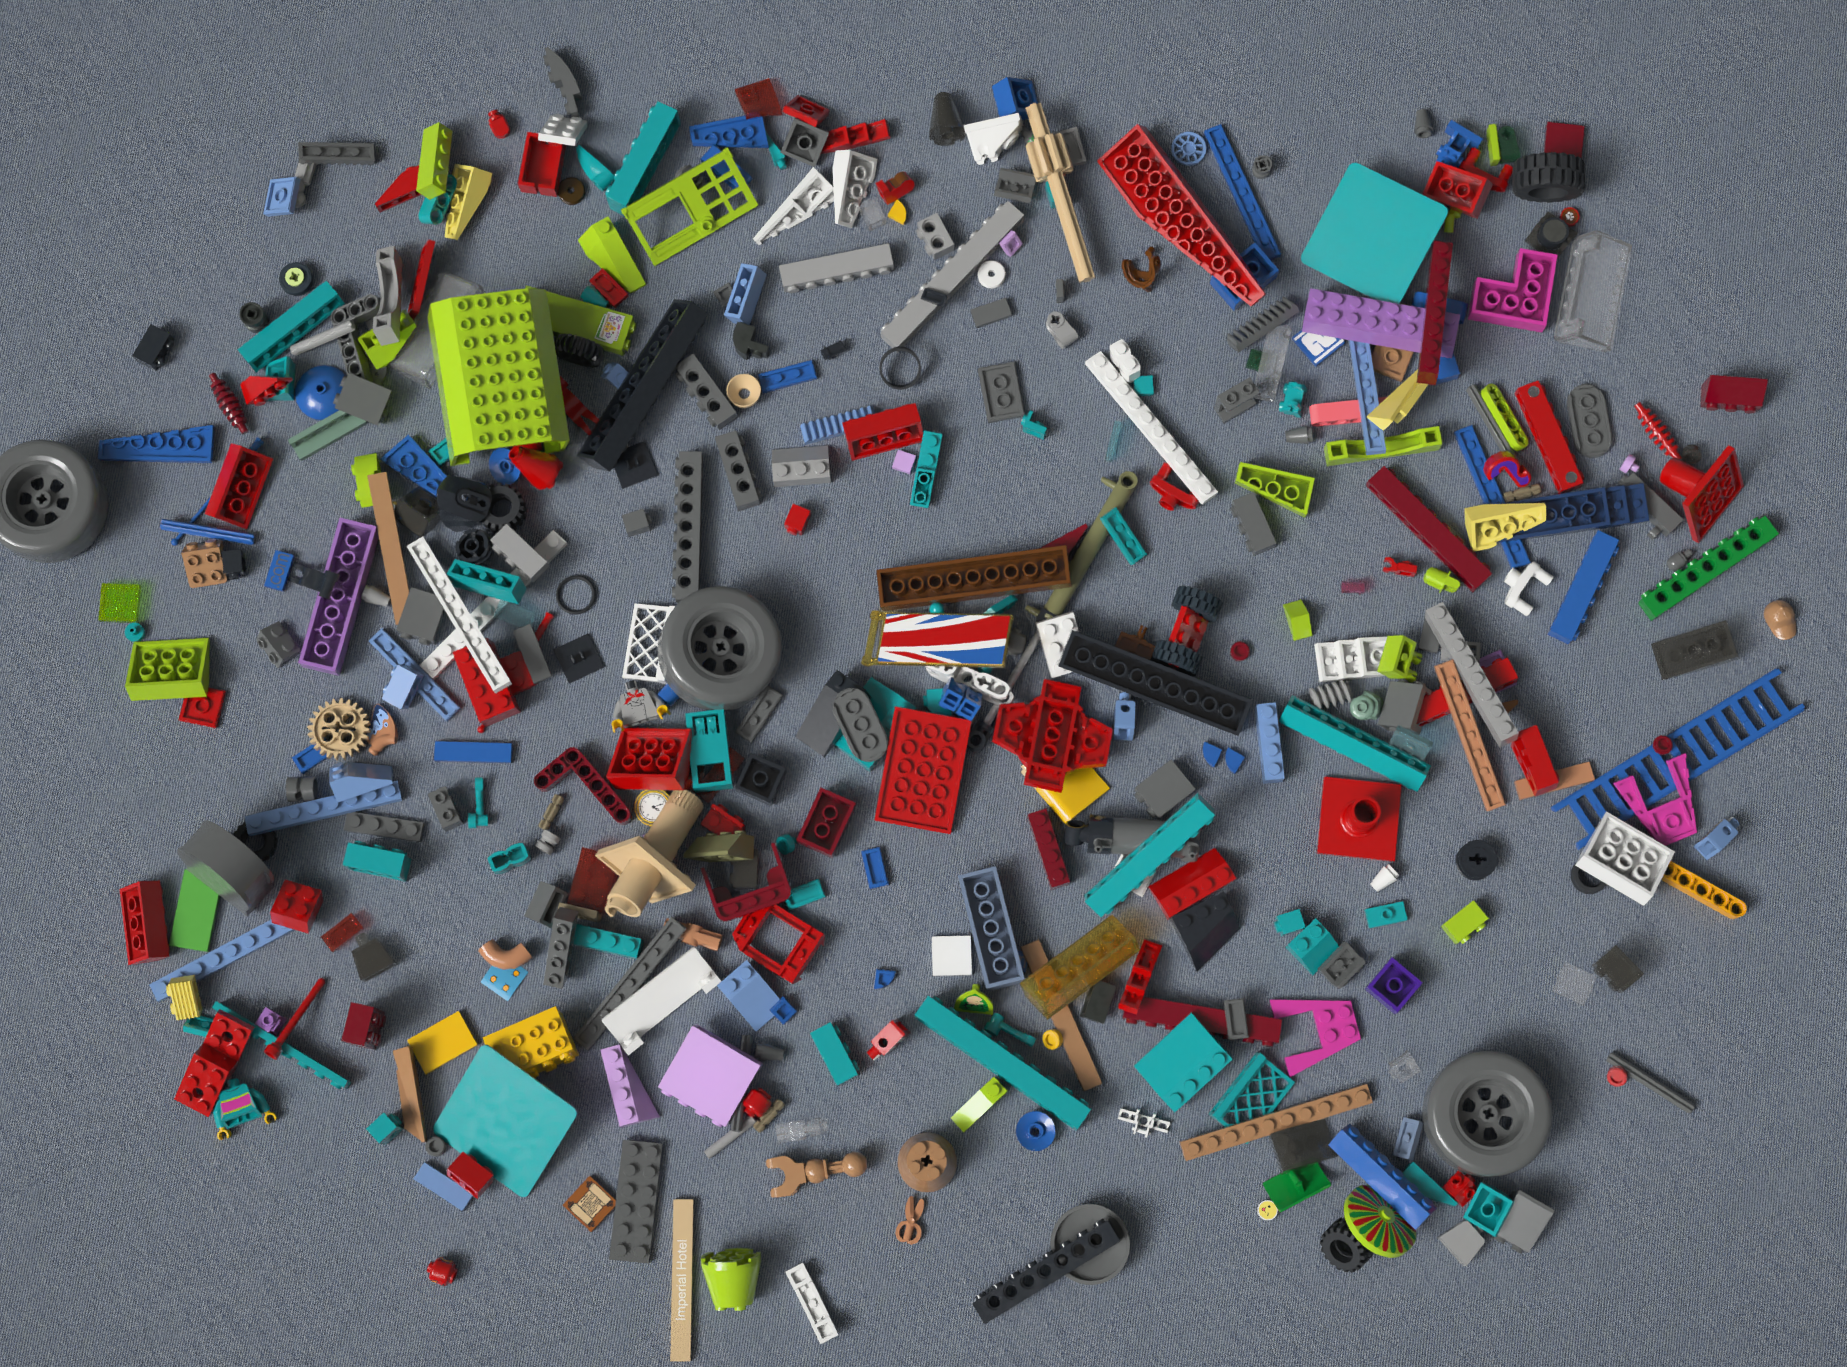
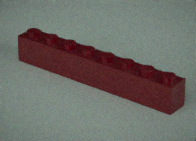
(1434, 313)
(1428, 528)
(1170, 1014)

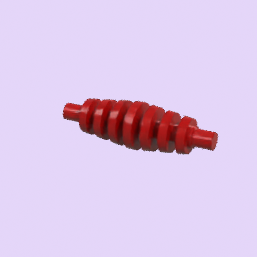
(1654, 426)

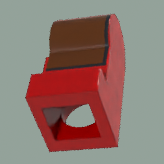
(895, 187)

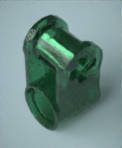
(1508, 147)

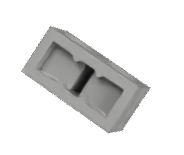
(938, 235)

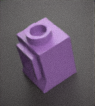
(270, 1021)

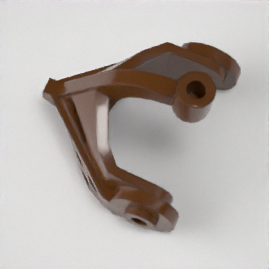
(1133, 275)

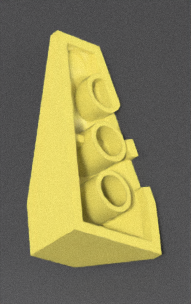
(469, 192)
(1493, 522)

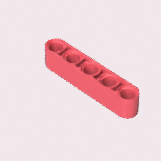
(1336, 413)

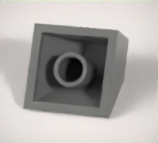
(804, 142)

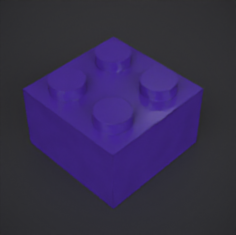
(1393, 985)

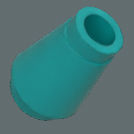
(593, 296)

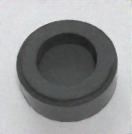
(435, 1146)

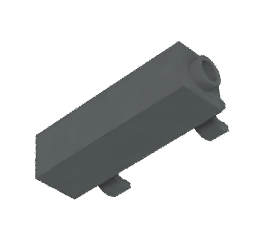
(1660, 513)

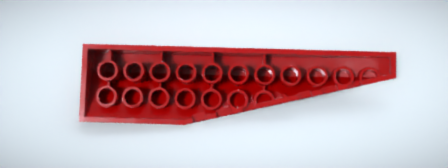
(1174, 210)

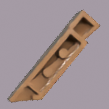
(410, 1093)

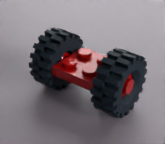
(1195, 611)

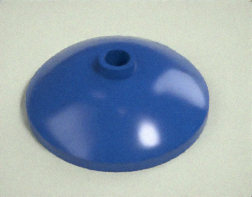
(314, 403)

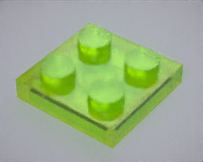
(119, 603)

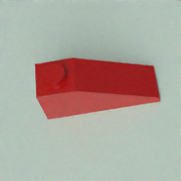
(400, 190)

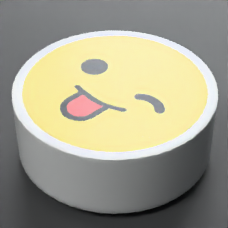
(1267, 1210)

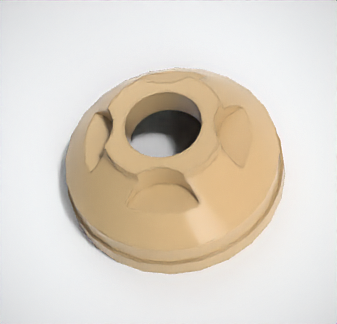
(740, 382)

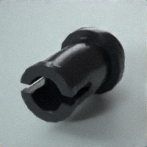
(832, 350)

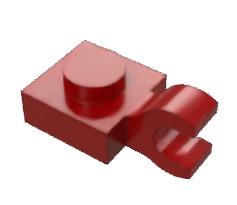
(1404, 568)

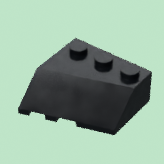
(1205, 928)

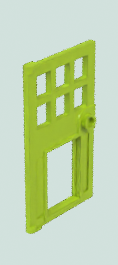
(693, 202)

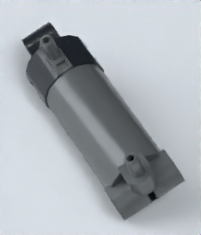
(1121, 836)

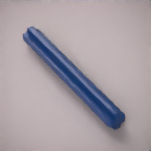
(207, 531)

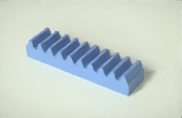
(831, 426)

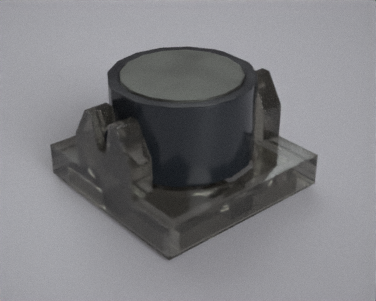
(1552, 234)

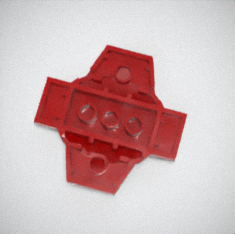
(1052, 735)

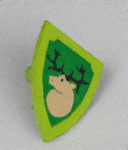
(974, 1002)

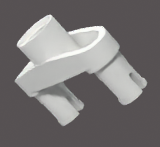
(1518, 580)

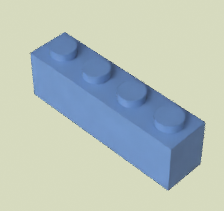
(1269, 743)

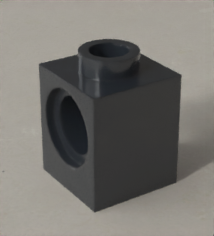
(234, 564)

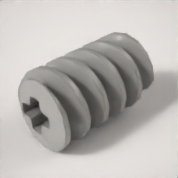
(1333, 694)

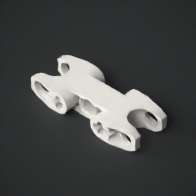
(981, 682)

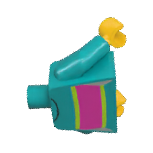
(239, 1106)

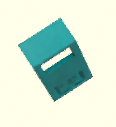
(709, 748)

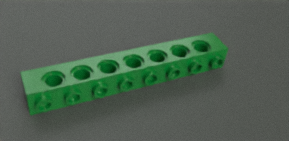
(1761, 527)

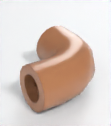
(504, 958)

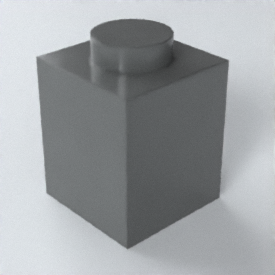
(636, 522)

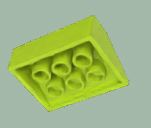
(168, 669)

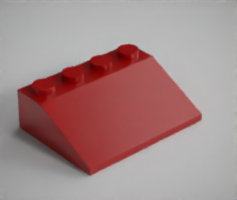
(651, 759)

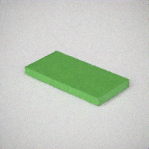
(194, 915)

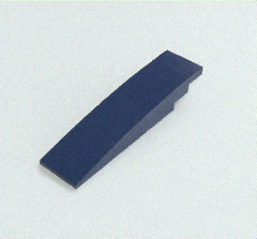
(1587, 511)

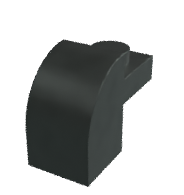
(743, 342)

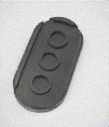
(1589, 421)
(860, 725)

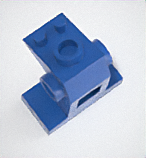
(1461, 139)

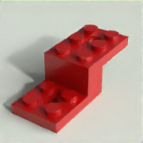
(214, 1063)

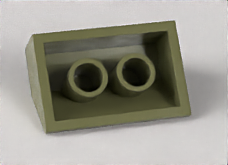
(721, 847)

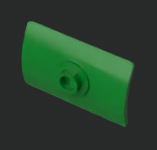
(1296, 1186)

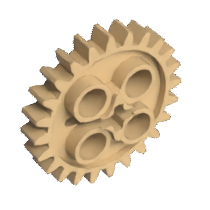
(337, 745)

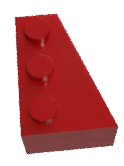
(1535, 761)

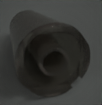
(946, 121)

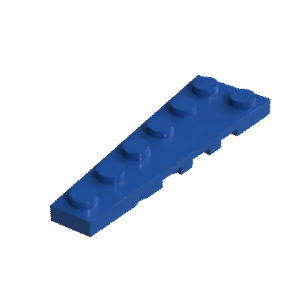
(175, 446)

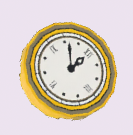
(649, 805)

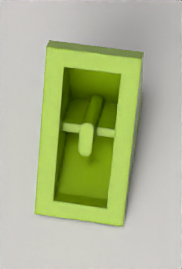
(1298, 620)

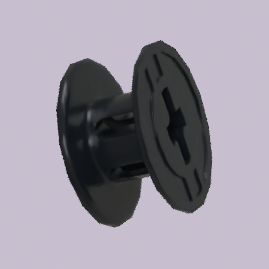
(1470, 869)

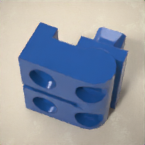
(960, 695)

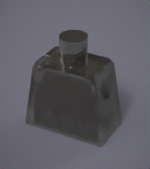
(371, 957)

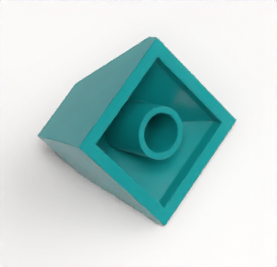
(1489, 1208)

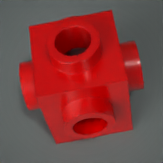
(1460, 1188)

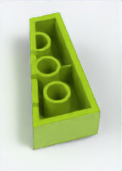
(1277, 486)

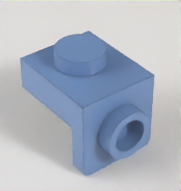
(614, 374)

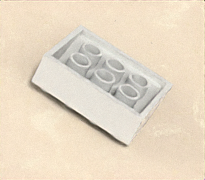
(1625, 858)

